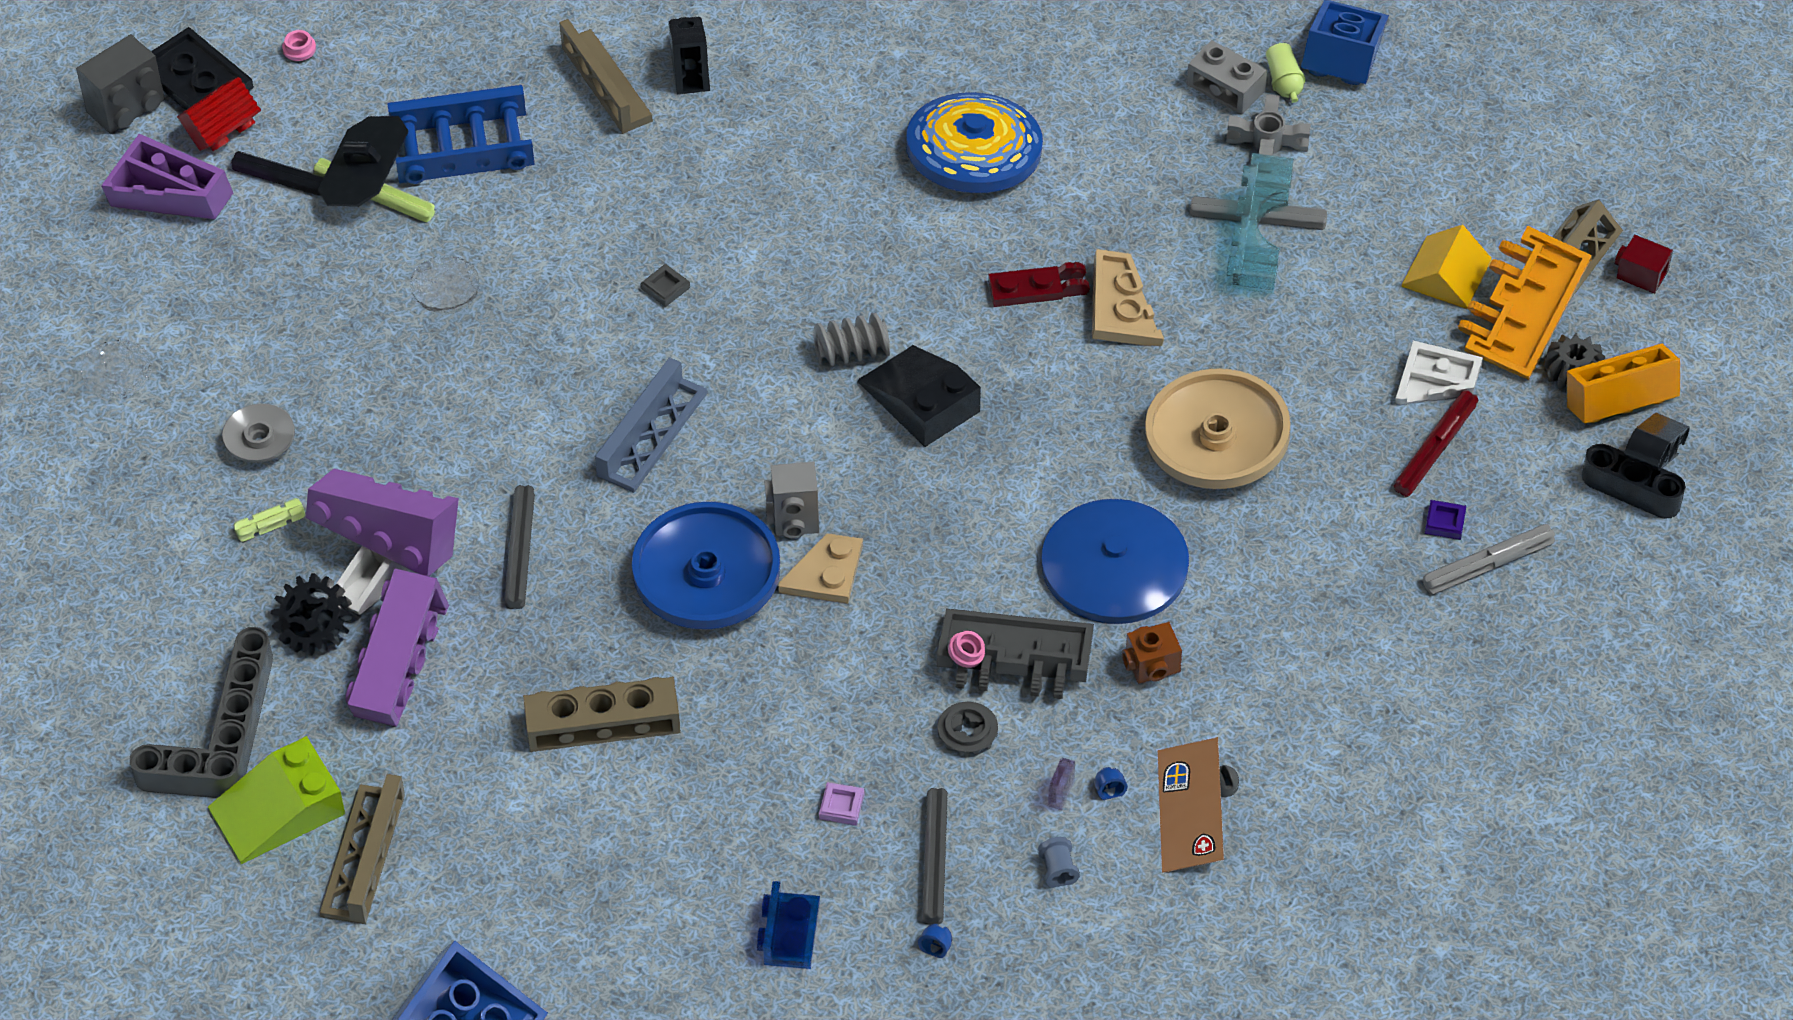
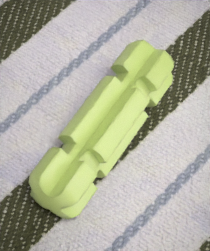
(269, 520)

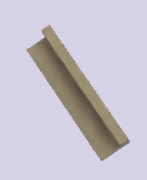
(604, 78)
(1582, 227)
(371, 855)

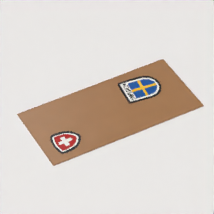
(1190, 805)

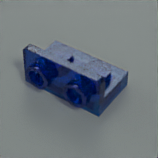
(789, 928)

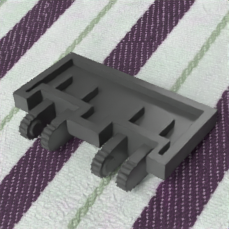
(1021, 643)

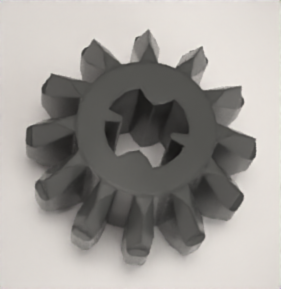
(1570, 354)

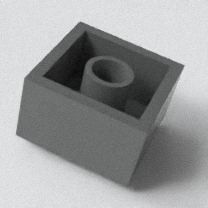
(120, 84)

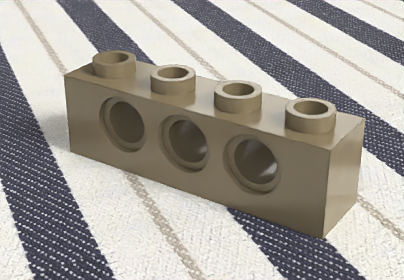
(618, 722)

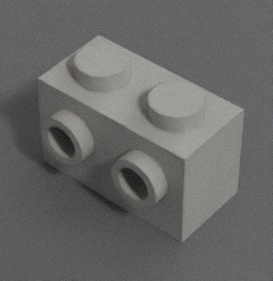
(1226, 77)
(792, 499)

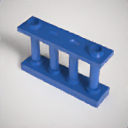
(458, 109)

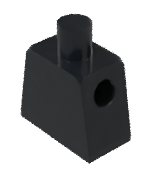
(687, 42)

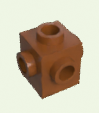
(1152, 653)

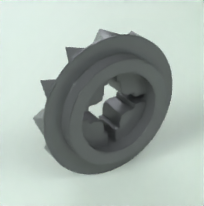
(975, 715)

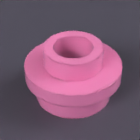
(298, 45)
(972, 643)

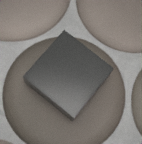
(665, 285)

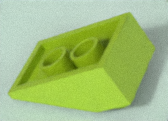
(278, 801)

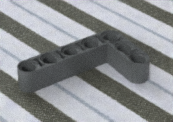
(249, 662)

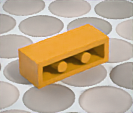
(1623, 383)

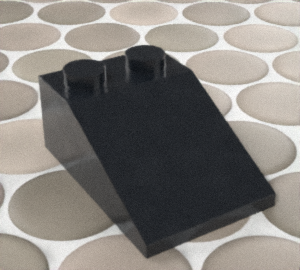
(924, 393)

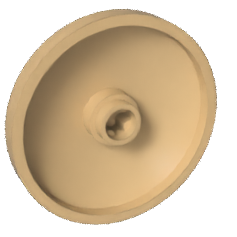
(1217, 428)

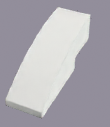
(365, 578)

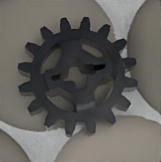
(298, 608)

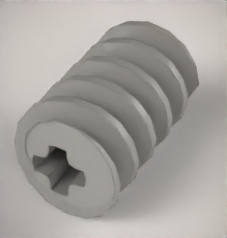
(851, 338)

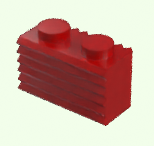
(219, 114)

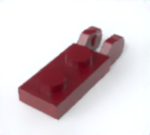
(1038, 284)

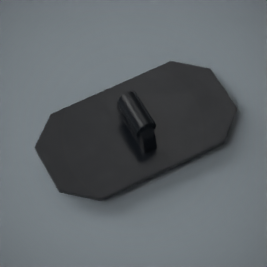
(363, 161)

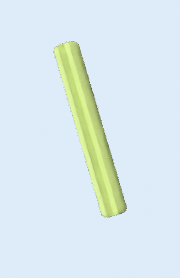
(392, 197)

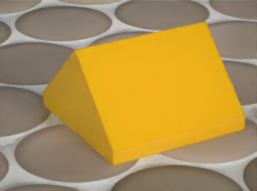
(1449, 267)

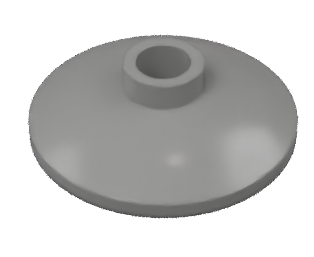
(255, 422)

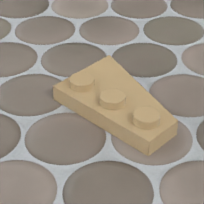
(1119, 303)

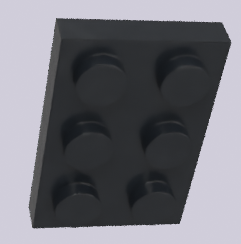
(194, 68)

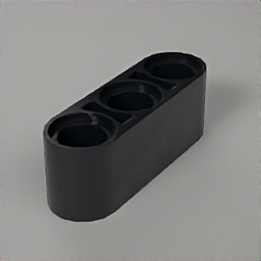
(1656, 441)
(1633, 482)

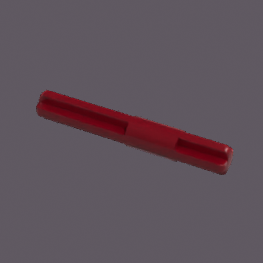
(1436, 443)

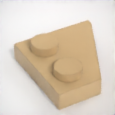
(825, 570)

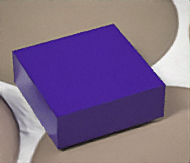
(1445, 519)

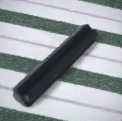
(276, 172)

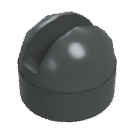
(1232, 776)

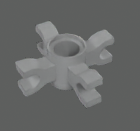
(1268, 130)

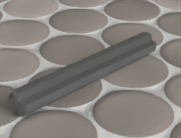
(519, 547)
(935, 856)

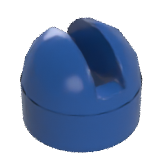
(1112, 778)
(941, 935)

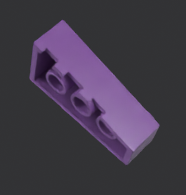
(386, 519)
(396, 646)

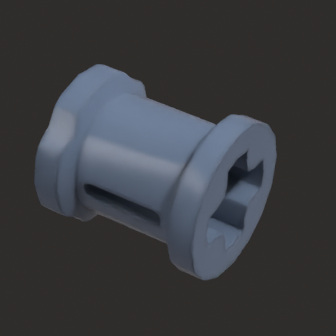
(1058, 862)

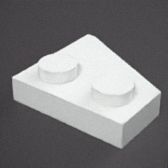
(1437, 374)

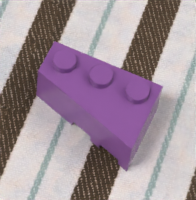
(166, 182)

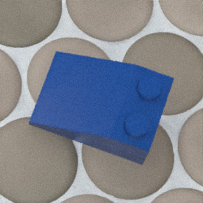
(1343, 42)

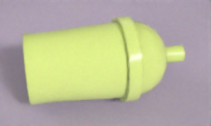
(1285, 72)

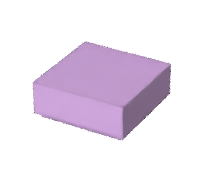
(841, 803)

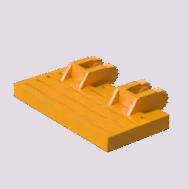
(1529, 301)

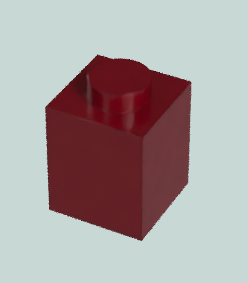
(1643, 263)

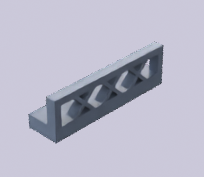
(638, 421)

